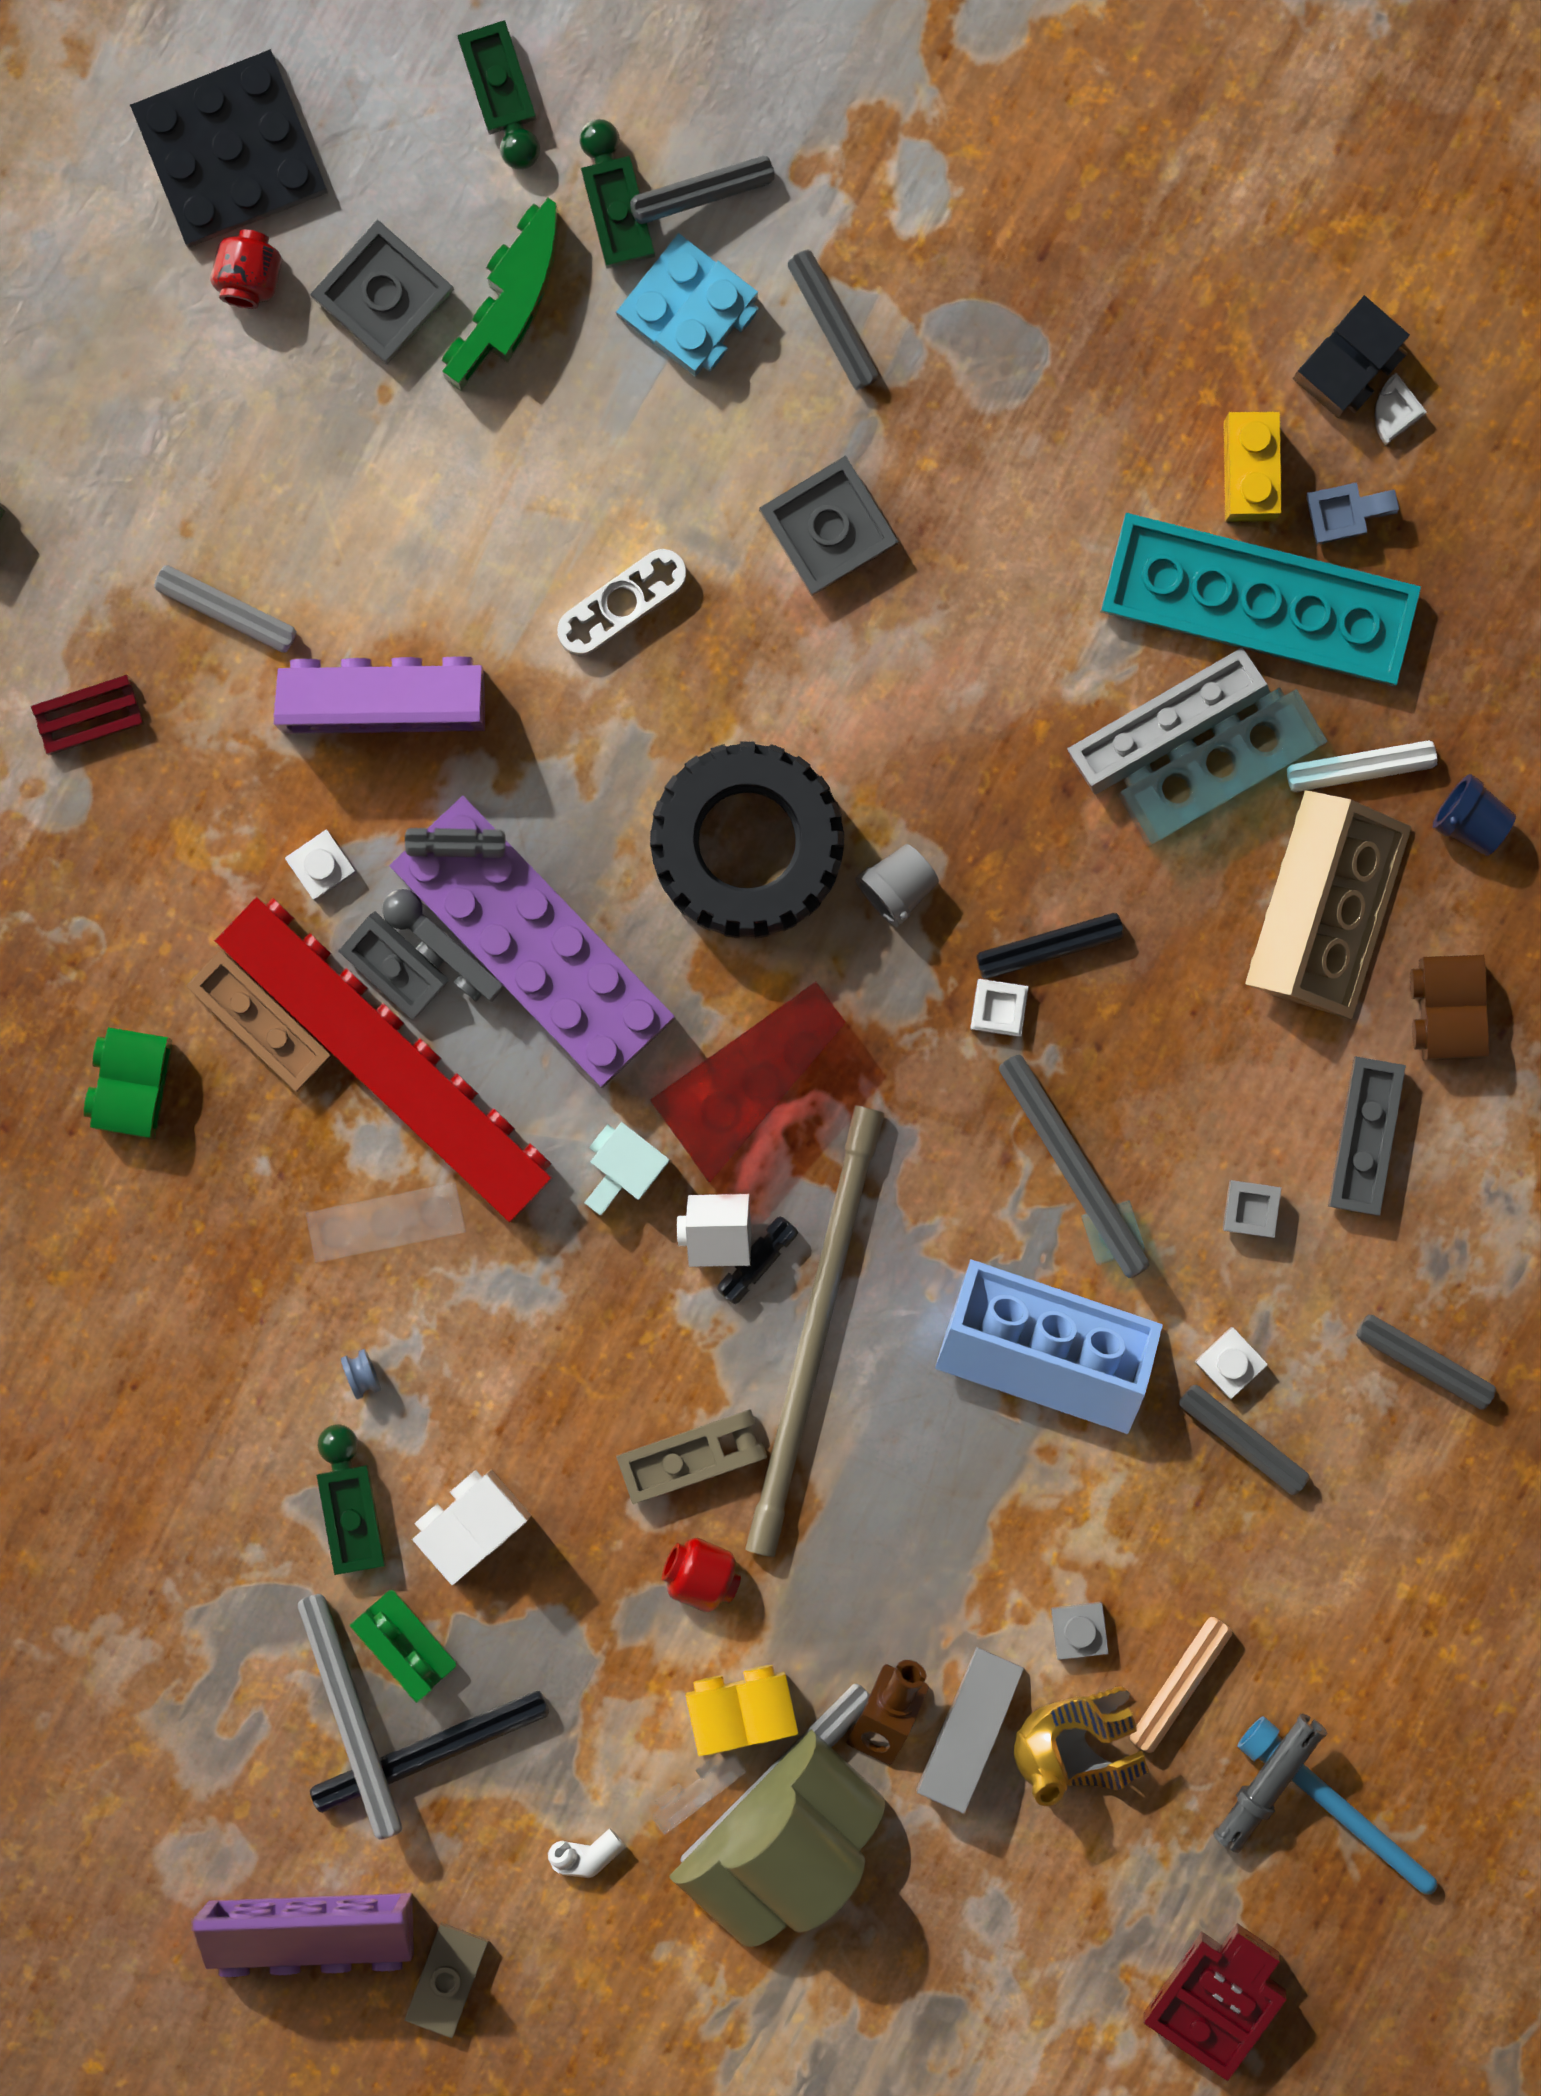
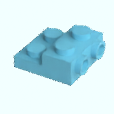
(689, 306)

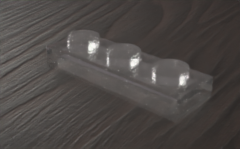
(385, 1222)

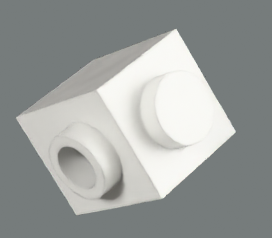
(716, 1230)

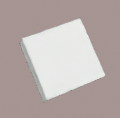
(999, 1007)

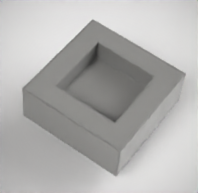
(1251, 1209)
(1079, 1630)

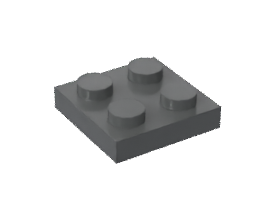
(382, 291)
(828, 525)

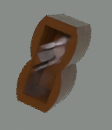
(1452, 1007)

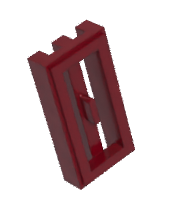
(47, 727)

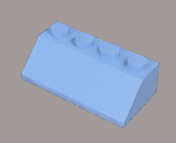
(1049, 1347)

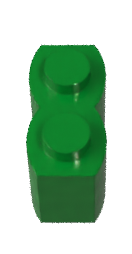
(128, 1083)

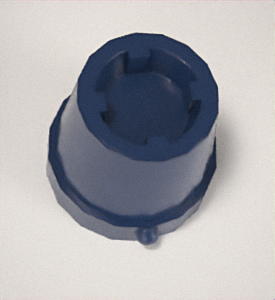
(1474, 816)

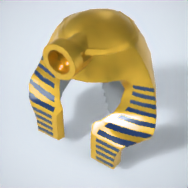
(1054, 1750)

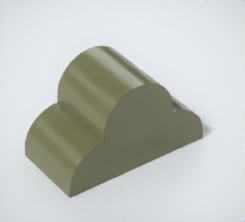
(786, 1847)

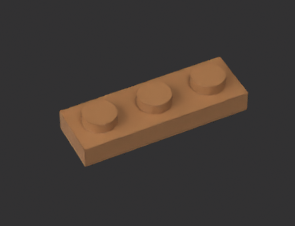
(259, 1020)

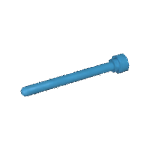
(1262, 1741)

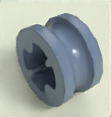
(360, 1374)

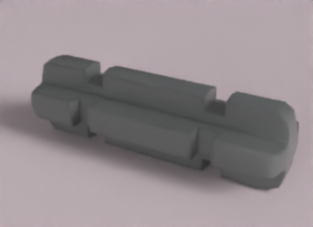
(455, 842)

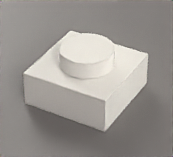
(320, 865)
(1231, 1363)

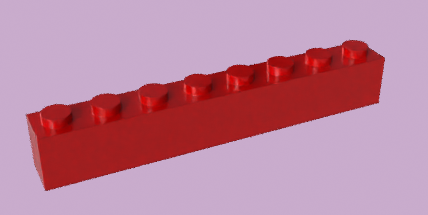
(384, 1059)

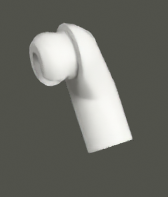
(582, 1859)

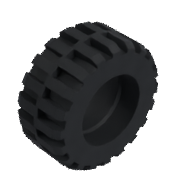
(747, 770)

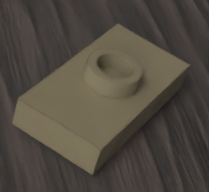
(446, 1980)

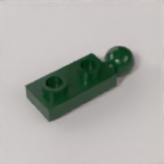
(501, 91)
(610, 189)
(348, 1504)

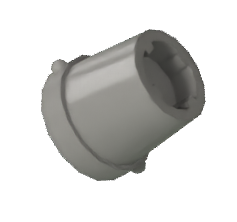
(897, 884)

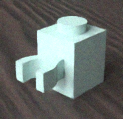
(627, 1164)

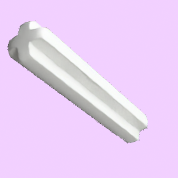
(1362, 766)

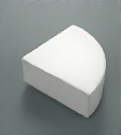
(1396, 409)

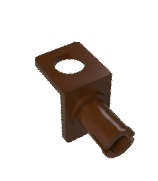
(891, 1710)

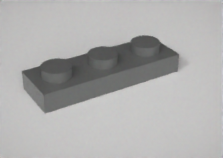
(1366, 1135)

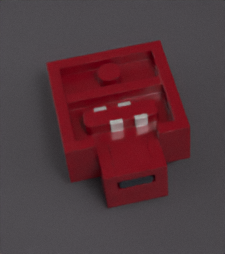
(1219, 1999)

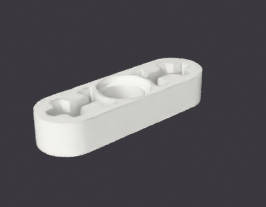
(659, 590)

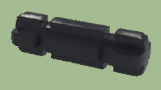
(763, 1255)

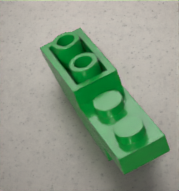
(521, 280)

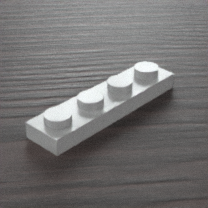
(1168, 721)

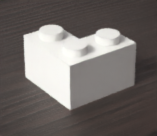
(471, 1526)

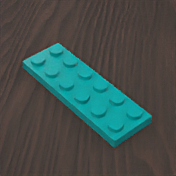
(1260, 599)

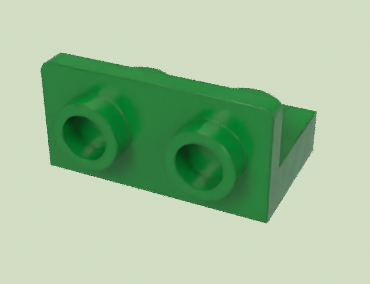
(403, 1645)

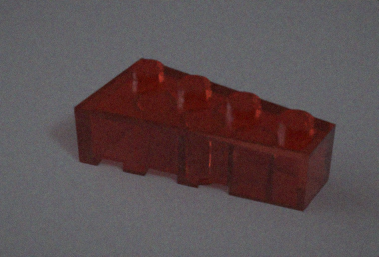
(739, 1085)

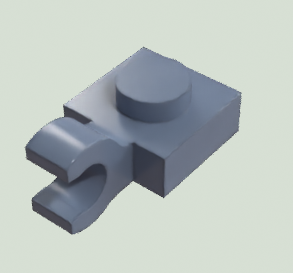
(1342, 513)

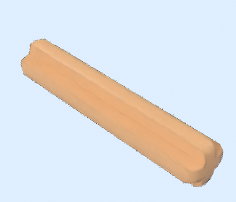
(1181, 1684)

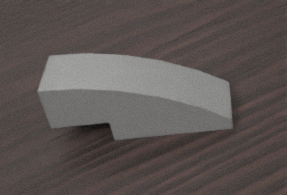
(969, 1730)

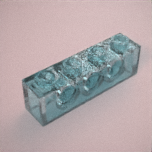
(1296, 737)

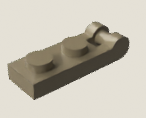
(689, 1457)

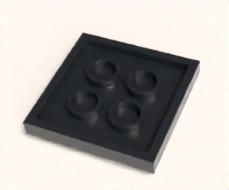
(228, 148)

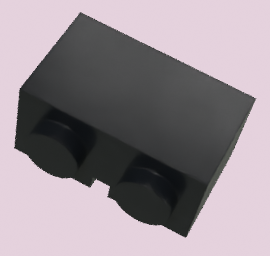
(1352, 357)

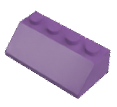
(380, 698)

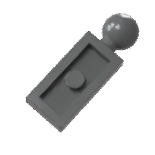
(404, 911)

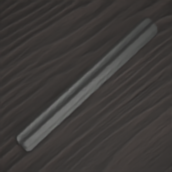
(1074, 1166)

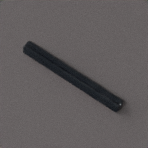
(437, 1748)

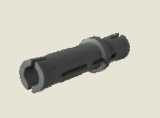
(1258, 1799)

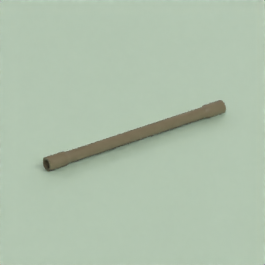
(858, 1153)

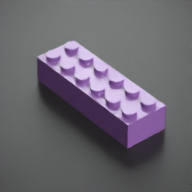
(538, 949)

